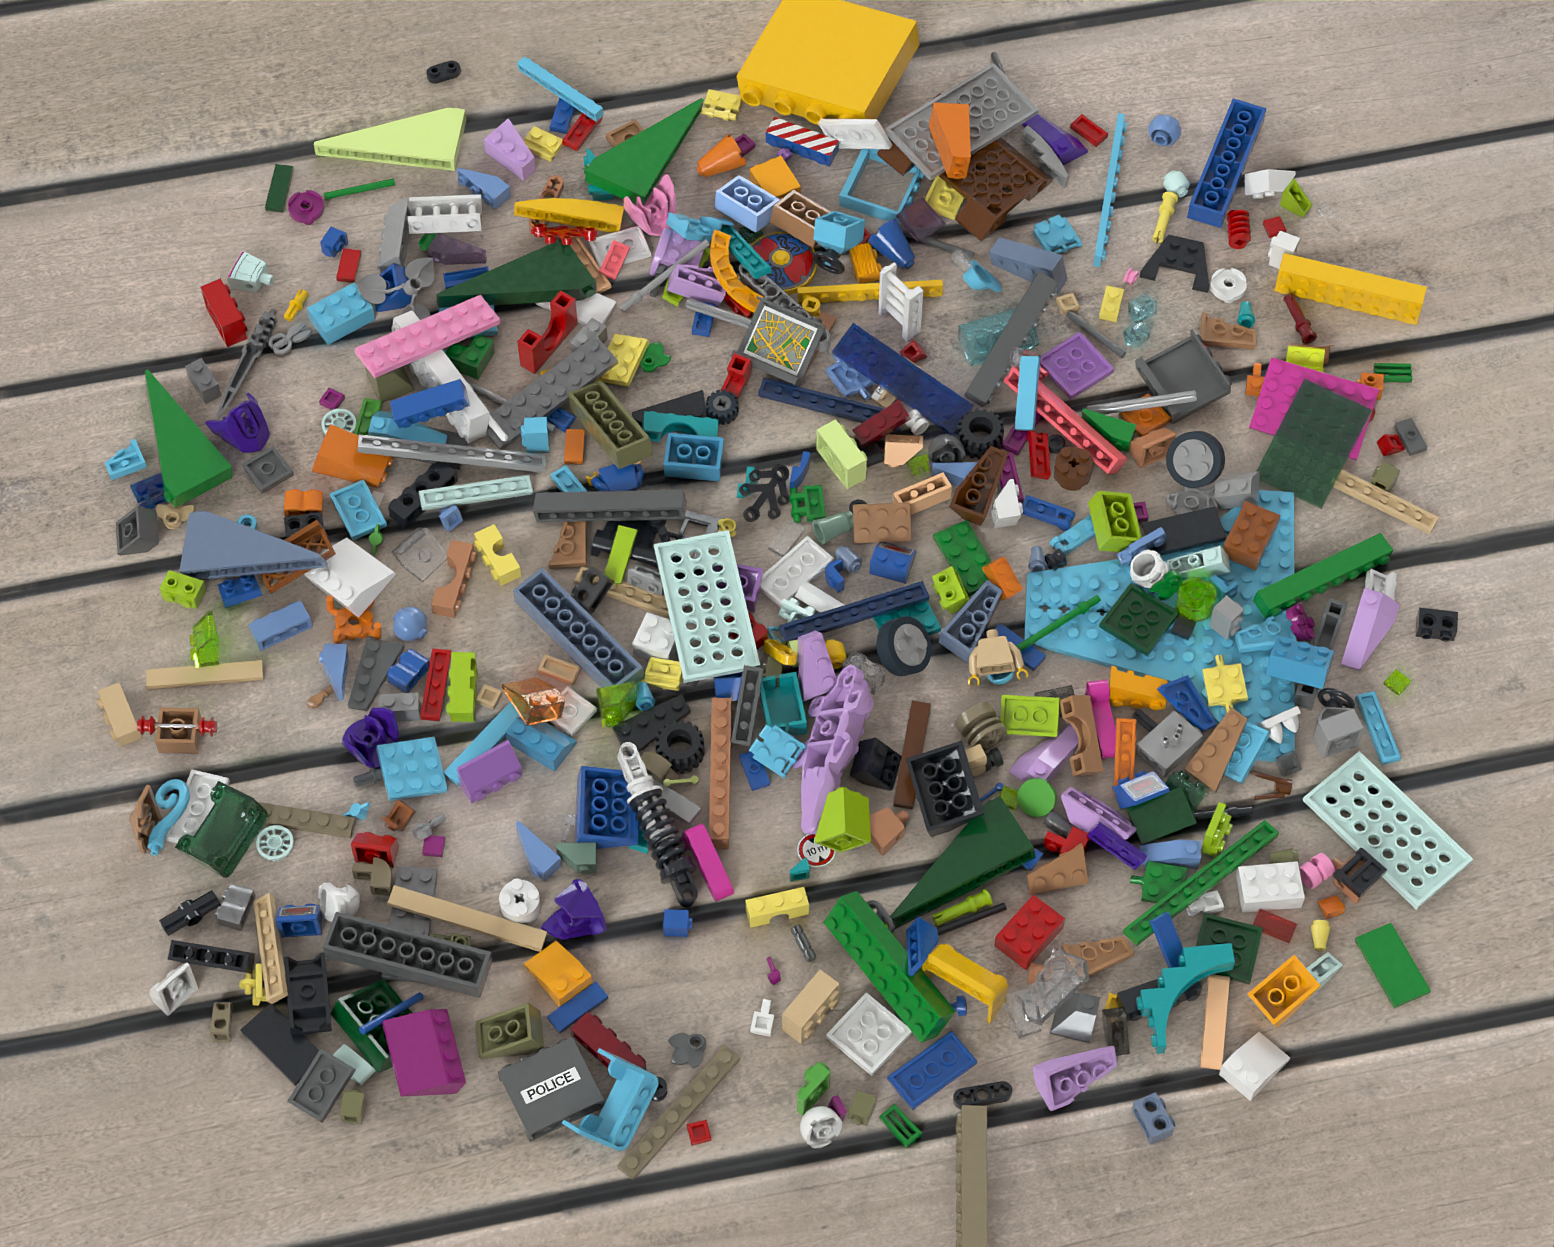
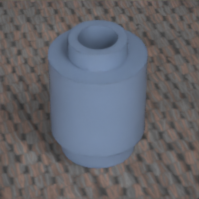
(850, 559)

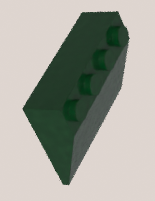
(362, 1007)

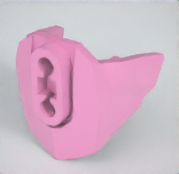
(654, 213)

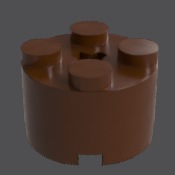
(1073, 468)

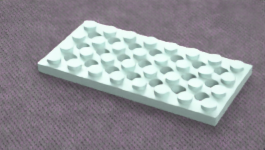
(679, 619)
(1387, 817)

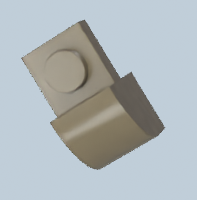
(659, 768)
(378, 873)

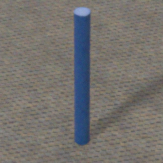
(391, 1013)

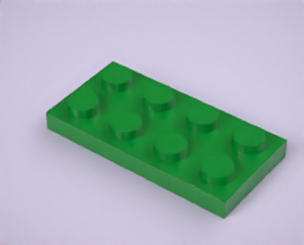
(964, 554)

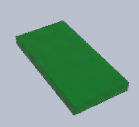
(1392, 965)

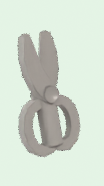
(292, 336)

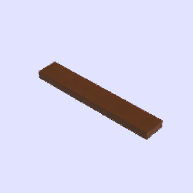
(913, 746)

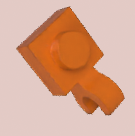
(1254, 382)

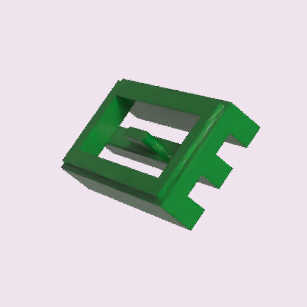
(1394, 369)
(911, 1138)

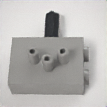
(1167, 742)

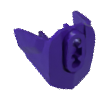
(245, 432)
(364, 735)
(578, 913)

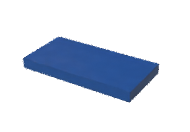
(932, 1070)

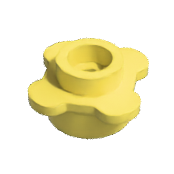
(729, 523)

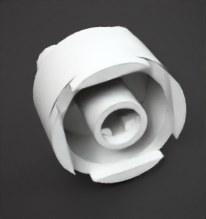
(520, 902)

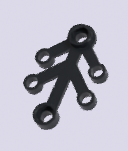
(767, 490)

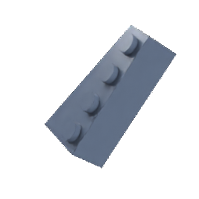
(1028, 261)
(971, 621)

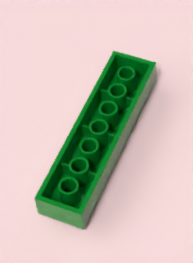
(886, 966)

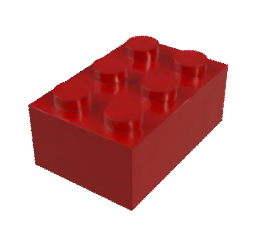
(224, 312)
(1029, 932)

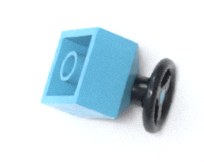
(836, 234)

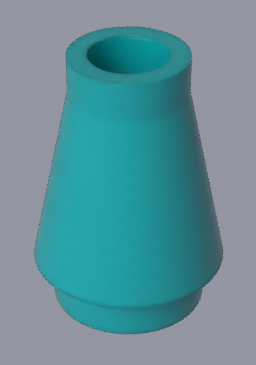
(1246, 316)

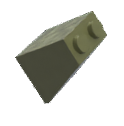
(391, 384)

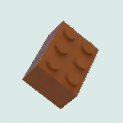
(1251, 535)

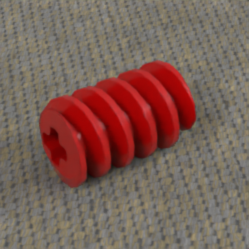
(1238, 228)

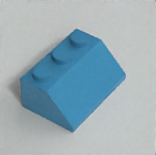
(540, 742)

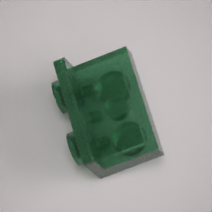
(1193, 791)

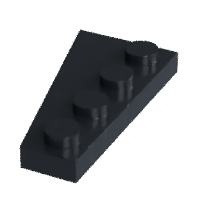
(689, 404)
(644, 726)

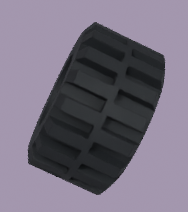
(980, 421)
(681, 733)

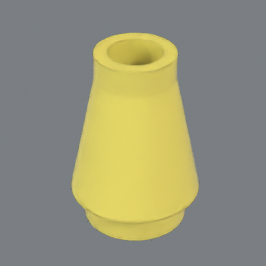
(1320, 934)

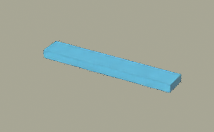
(486, 740)

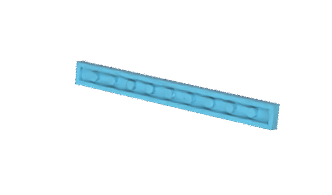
(1109, 196)

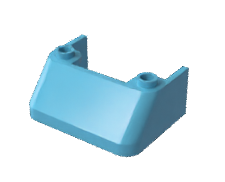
(623, 1106)

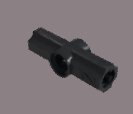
(189, 913)

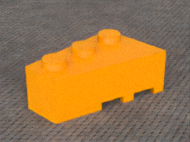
(1135, 691)

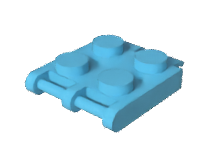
(1056, 235)
(776, 749)

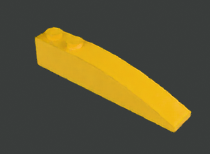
(573, 212)

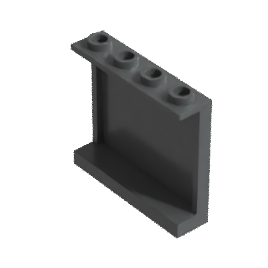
(1183, 369)

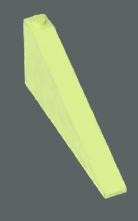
(416, 141)

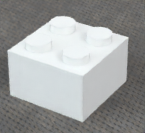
(654, 638)

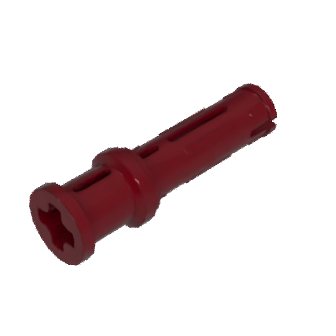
(1302, 325)

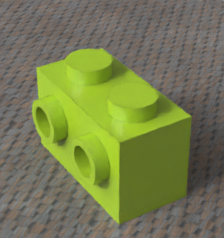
(182, 589)
(951, 590)

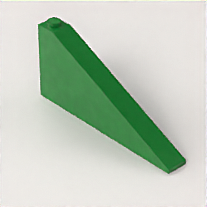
(640, 161)
(185, 455)

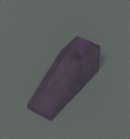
(454, 252)

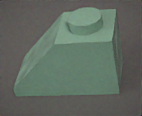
(579, 856)

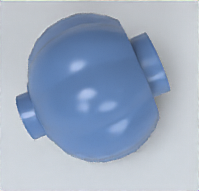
(1164, 127)
(410, 624)

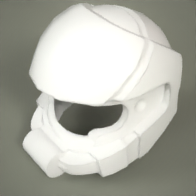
(1147, 568)
(335, 899)

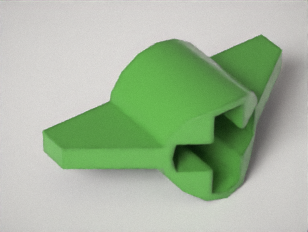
(376, 538)

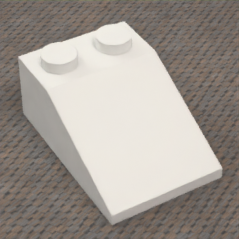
(174, 989)
(1253, 1065)

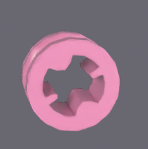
(1131, 276)

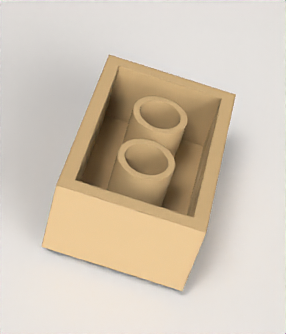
(811, 1007)

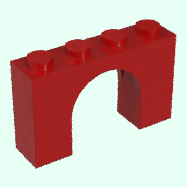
(536, 349)

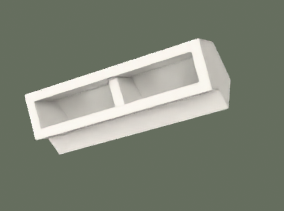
(816, 598)

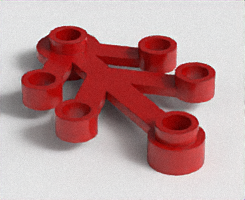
(564, 233)

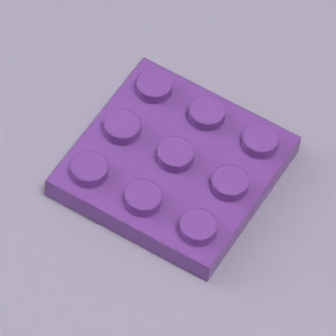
(1075, 365)

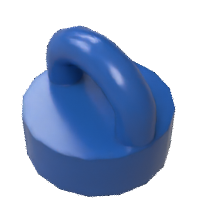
(960, 1005)

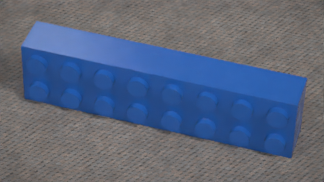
(1226, 163)

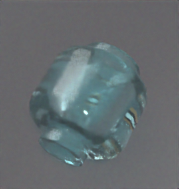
(1136, 334)

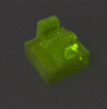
(915, 462)

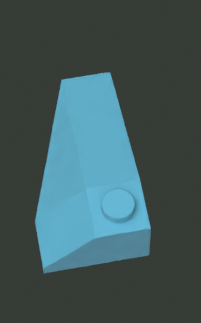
(383, 425)

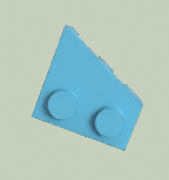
(125, 461)

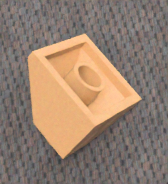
(901, 448)

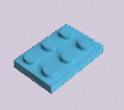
(357, 509)

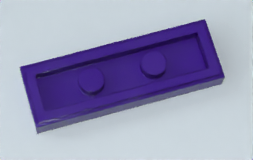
(1117, 845)

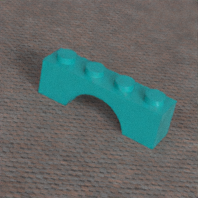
(659, 424)

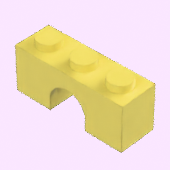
(502, 567)
(789, 902)

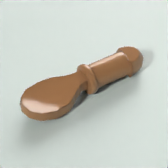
(316, 700)

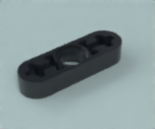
(998, 1098)

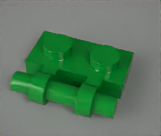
(813, 500)

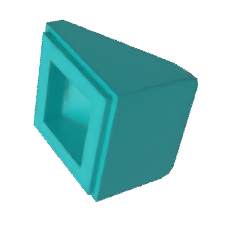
(800, 871)

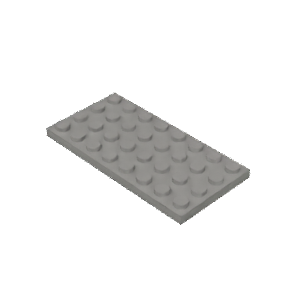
(994, 110)

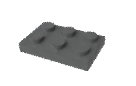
(321, 1085)

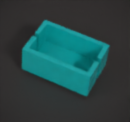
(783, 704)

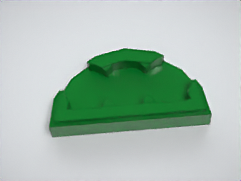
(426, 240)

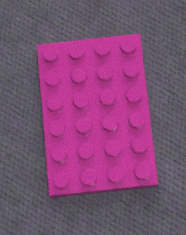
(1282, 385)

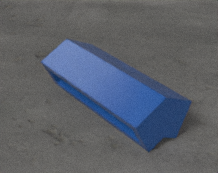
(454, 278)

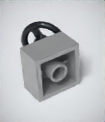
(1337, 726)

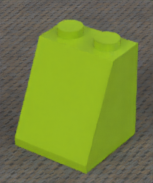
(844, 821)

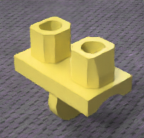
(255, 984)

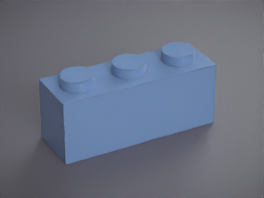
(280, 625)

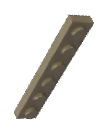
(309, 820)

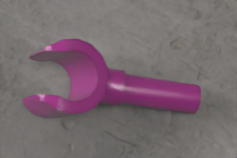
(774, 976)

